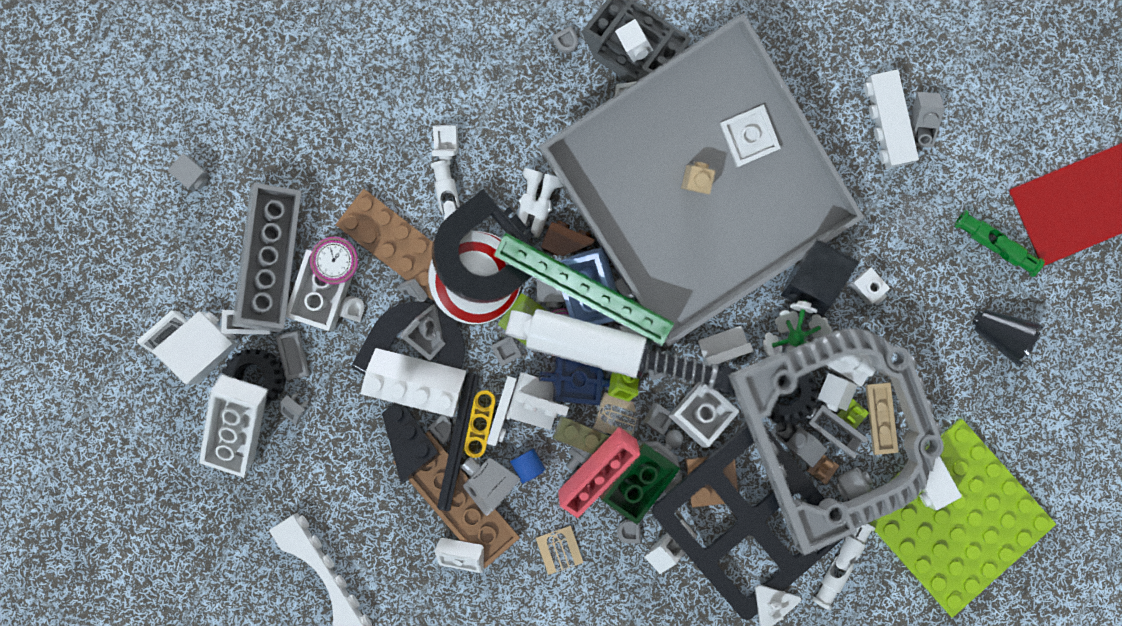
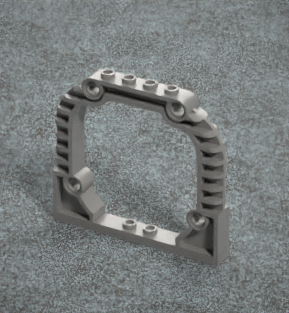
(757, 392)

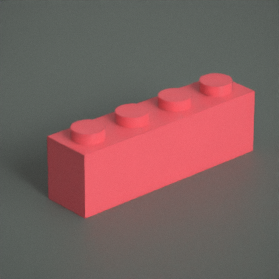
(598, 472)

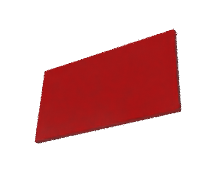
(1073, 205)

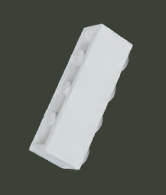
(891, 119)

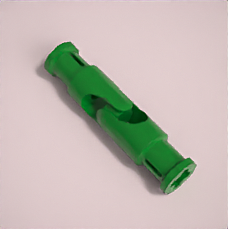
(1006, 248)

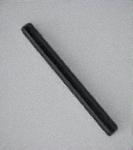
(458, 442)

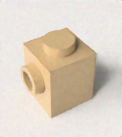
(698, 178)

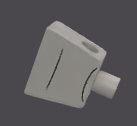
(488, 483)

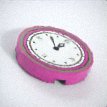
(334, 260)

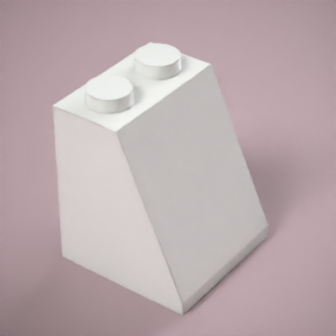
(195, 348)

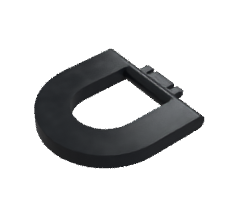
(448, 262)
(398, 319)

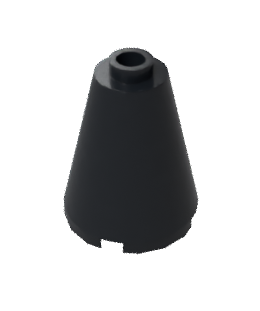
(1008, 334)

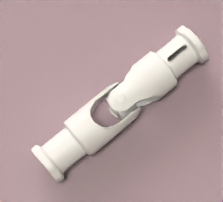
(443, 185)
(849, 553)

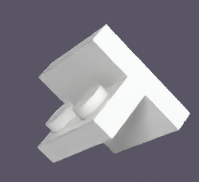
(750, 135)
(534, 402)

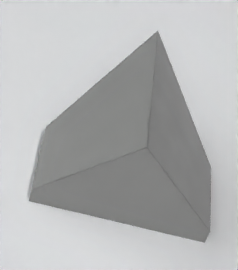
(425, 333)

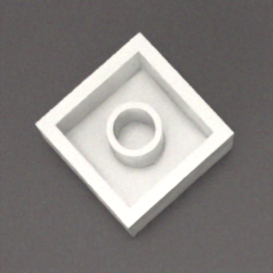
(703, 414)

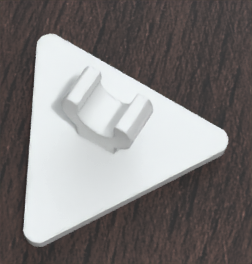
(773, 604)

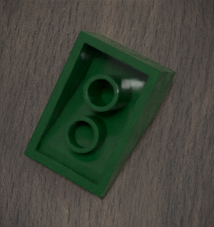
(640, 484)

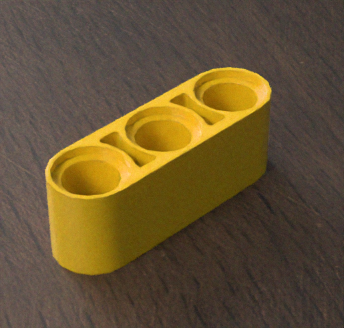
(480, 435)

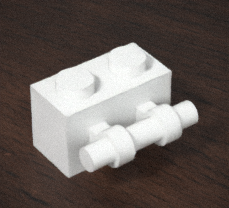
(853, 368)

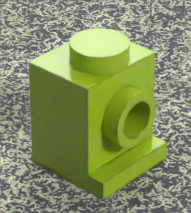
(623, 387)

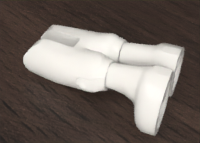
(538, 208)

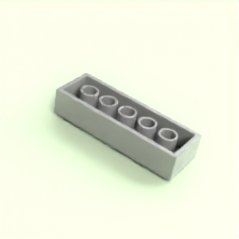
(266, 258)

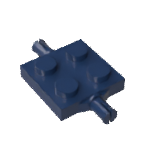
(576, 382)

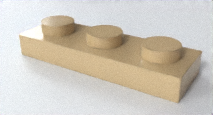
(881, 418)

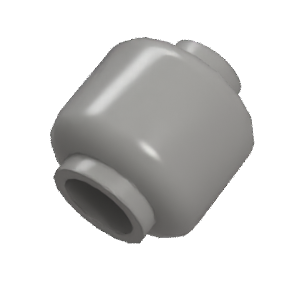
(854, 483)

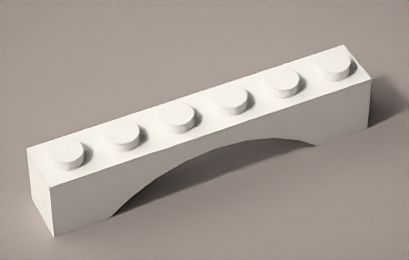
(294, 538)

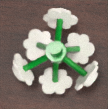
(788, 321)

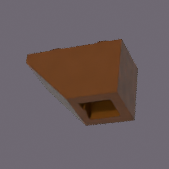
(564, 241)

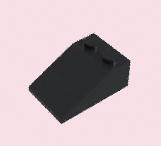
(819, 277)

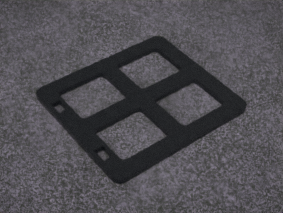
(750, 521)

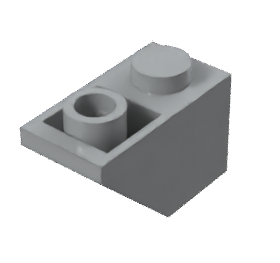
(926, 118)
(799, 442)

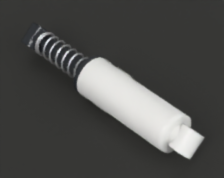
(610, 349)

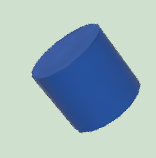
(527, 465)

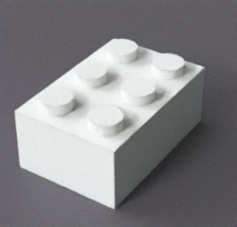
(315, 300)

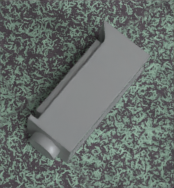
(854, 443)

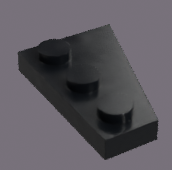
(408, 441)

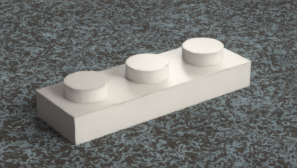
(497, 431)

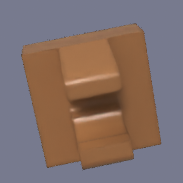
(823, 469)

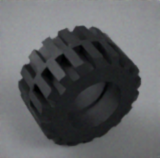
(266, 361)
(801, 408)

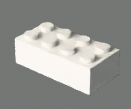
(232, 425)

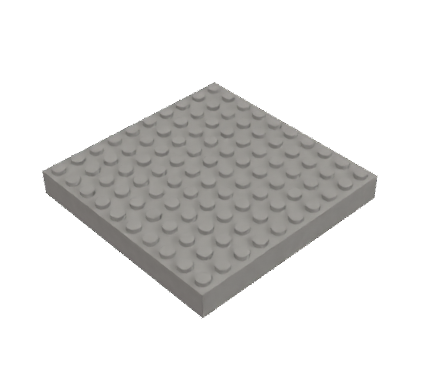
(686, 248)

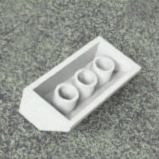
(413, 382)

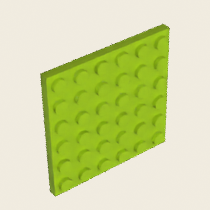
(973, 538)

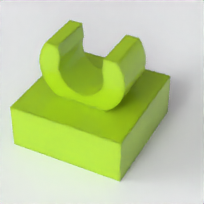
(854, 415)

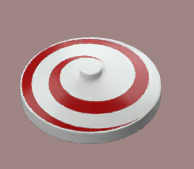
(477, 255)

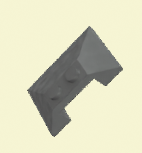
(608, 49)

